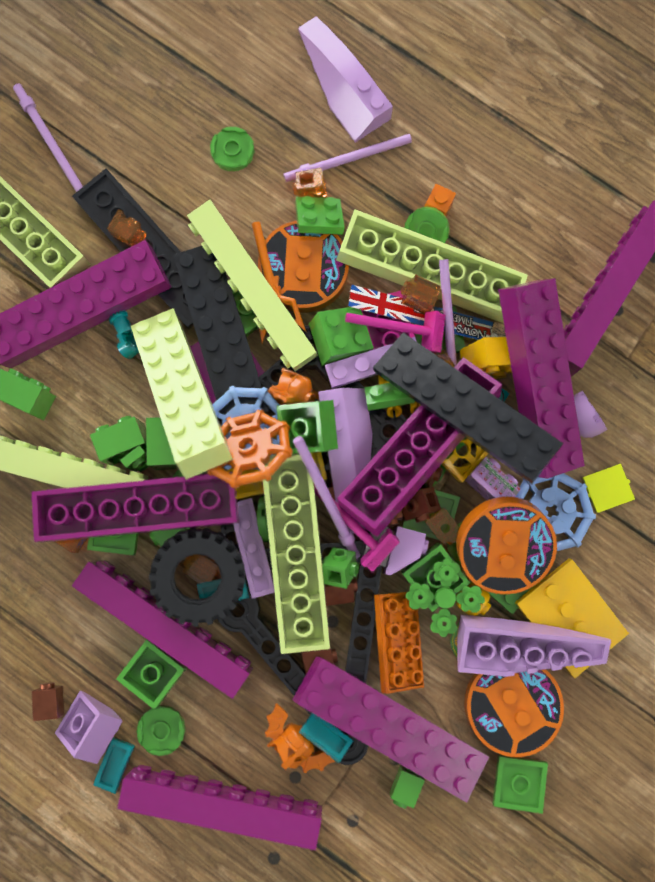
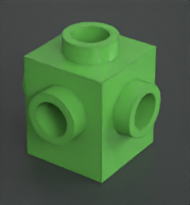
(339, 567)

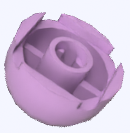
(588, 419)

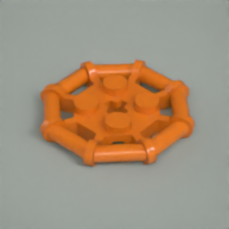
(247, 430)

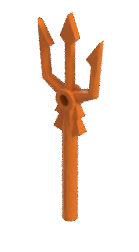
(272, 280)

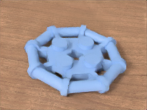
(243, 409)
(564, 506)

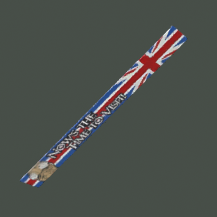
(391, 307)

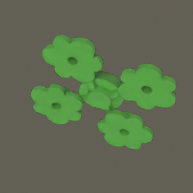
(445, 597)

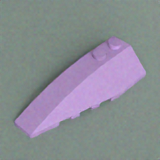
(347, 85)
(353, 436)
(516, 646)

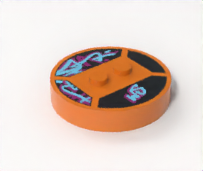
(306, 266)
(506, 545)
(514, 712)

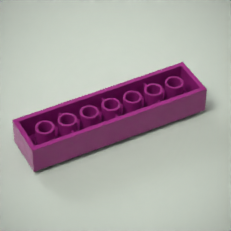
(610, 288)
(80, 303)
(542, 367)
(406, 462)
(133, 508)
(183, 642)
(390, 728)
(221, 807)

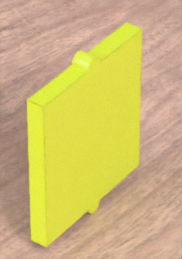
(608, 488)

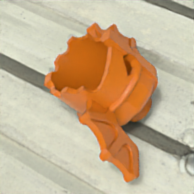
(293, 389)
(291, 745)

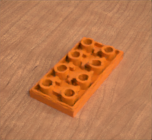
(398, 643)

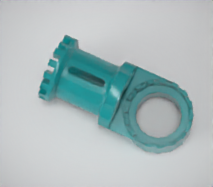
(127, 344)

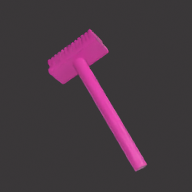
(431, 331)
(378, 549)

